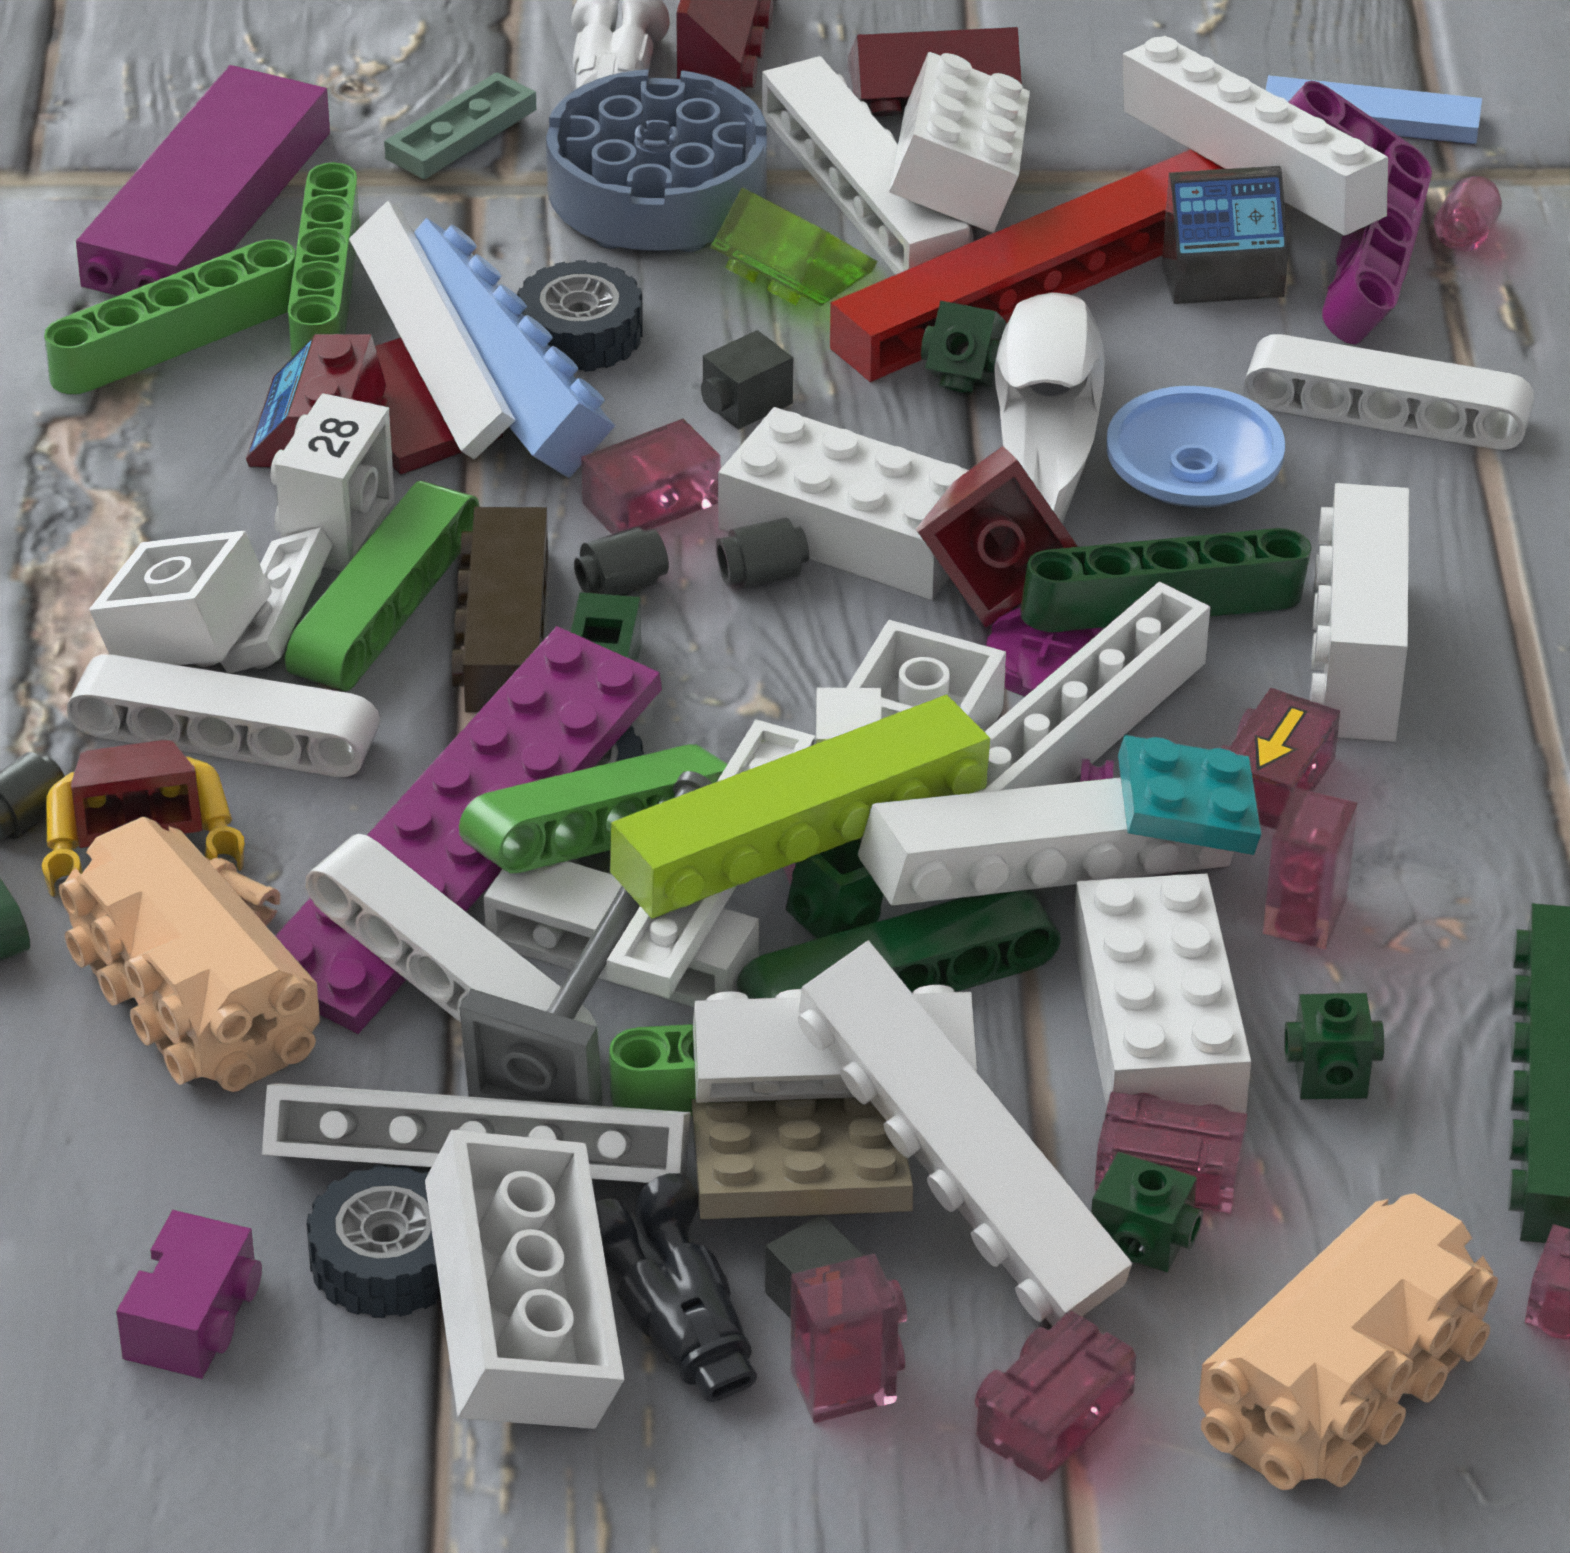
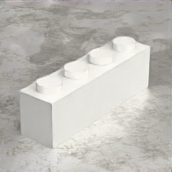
(559, 906)
(760, 1052)

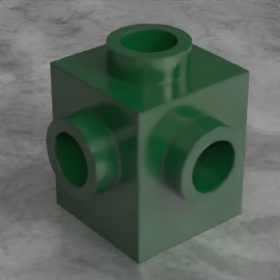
(953, 331)
(834, 892)
(1333, 1045)
(1148, 1210)

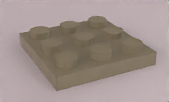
(796, 1159)

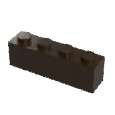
(502, 598)

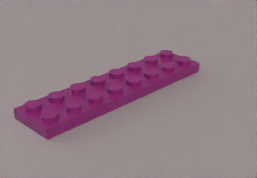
(544, 722)

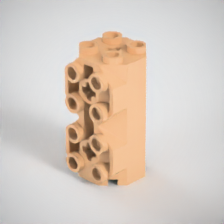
(192, 953)
(1340, 1344)

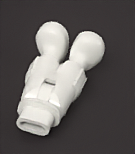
(629, 48)

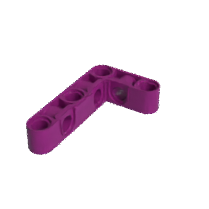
(1377, 256)

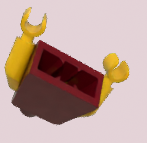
(132, 783)

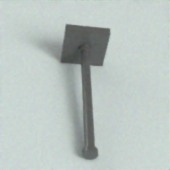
(541, 1053)

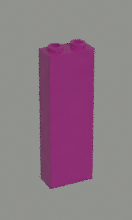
(205, 181)

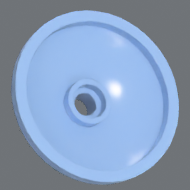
(1195, 446)

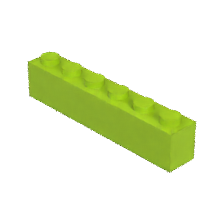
(794, 805)

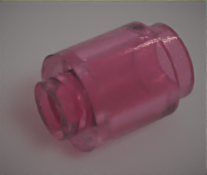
(1468, 213)

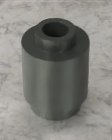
(762, 553)
(621, 562)
(25, 792)

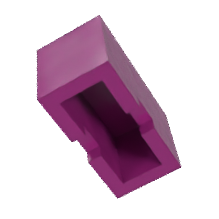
(192, 1297)

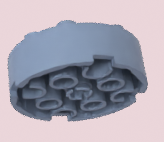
(653, 159)

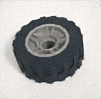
(587, 310)
(374, 1242)

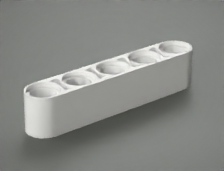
(1389, 391)
(224, 715)
(422, 930)

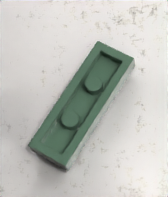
(460, 125)

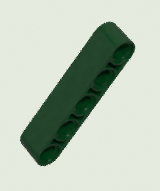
(1223, 570)
(943, 944)

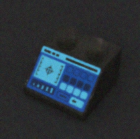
(1225, 235)

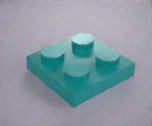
(1189, 794)

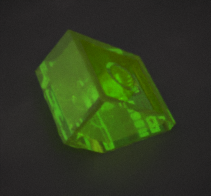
(788, 252)

